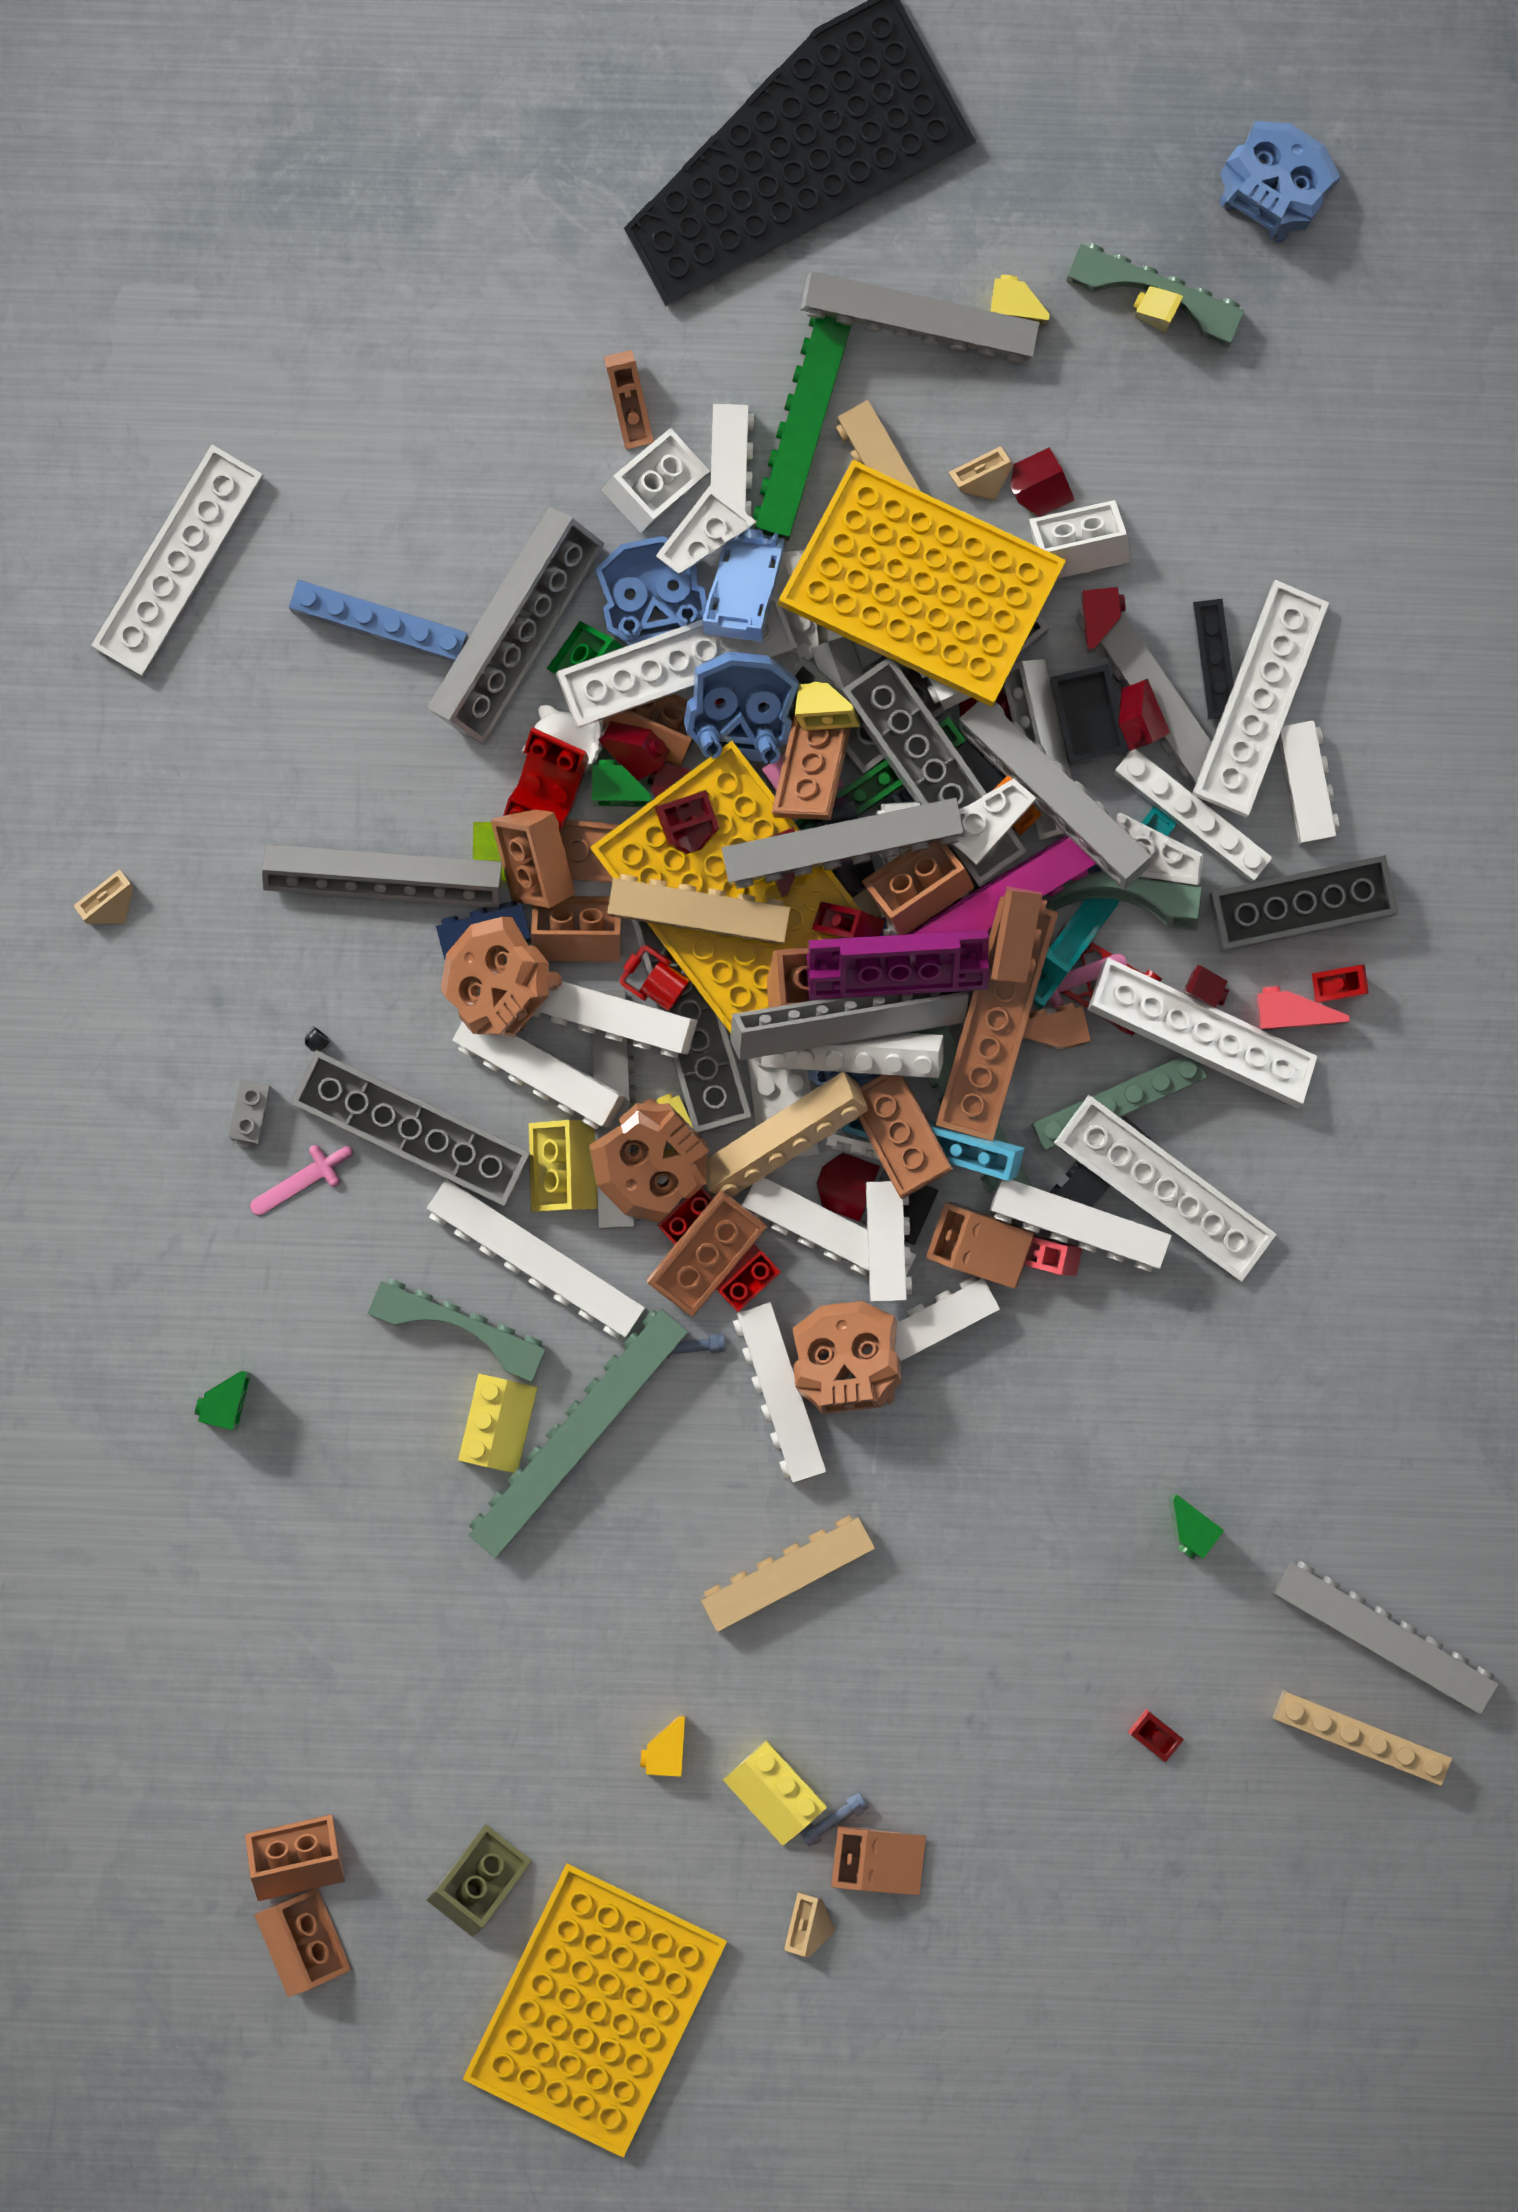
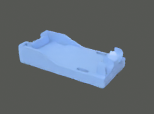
(744, 586)

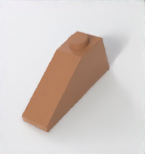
(628, 399)

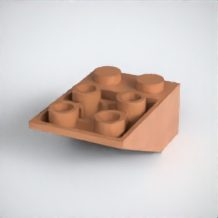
(1057, 1030)
(980, 1244)
(878, 1860)

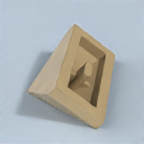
(984, 474)
(107, 902)
(808, 1926)

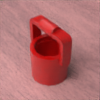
(662, 985)

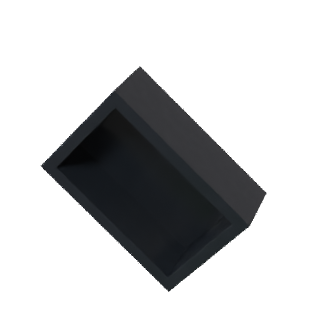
(1088, 715)

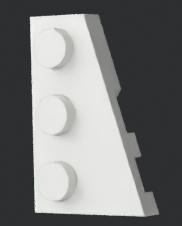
(703, 531)
(991, 818)
(1168, 857)
(843, 1142)

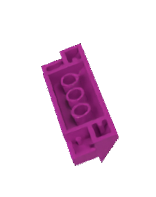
(898, 964)

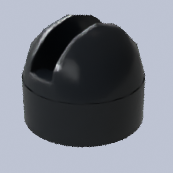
(316, 1039)

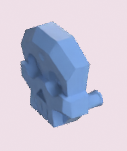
(1270, 190)
(637, 569)
(743, 683)

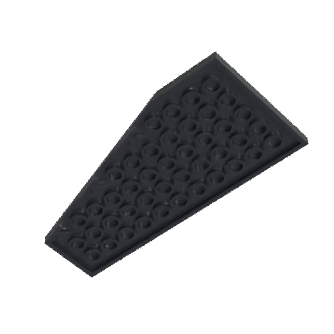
(812, 141)

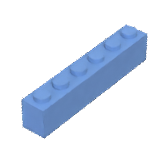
(377, 621)

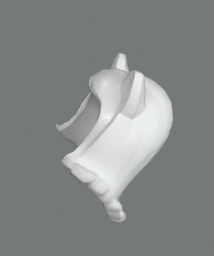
(562, 726)

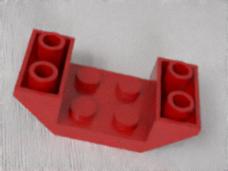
(548, 777)
(749, 1274)

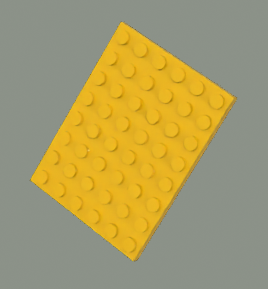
(921, 583)
(722, 968)
(594, 2010)

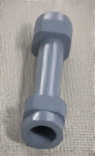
(714, 1343)
(856, 1805)

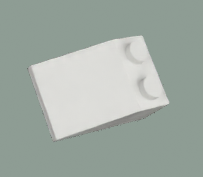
(655, 480)

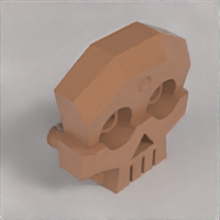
(508, 990)
(632, 1177)
(845, 1333)

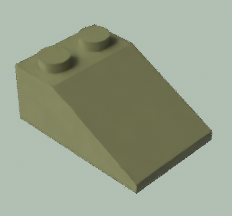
(479, 1880)

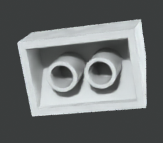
(1084, 537)

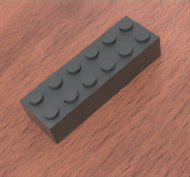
(1303, 903)

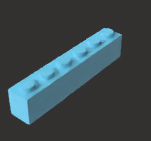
(967, 1151)

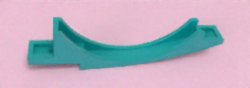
(1084, 927)

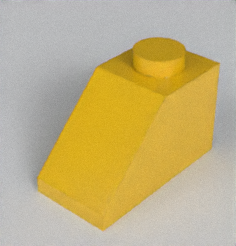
(665, 1750)

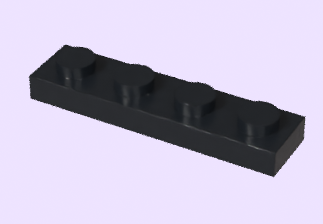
(1213, 655)

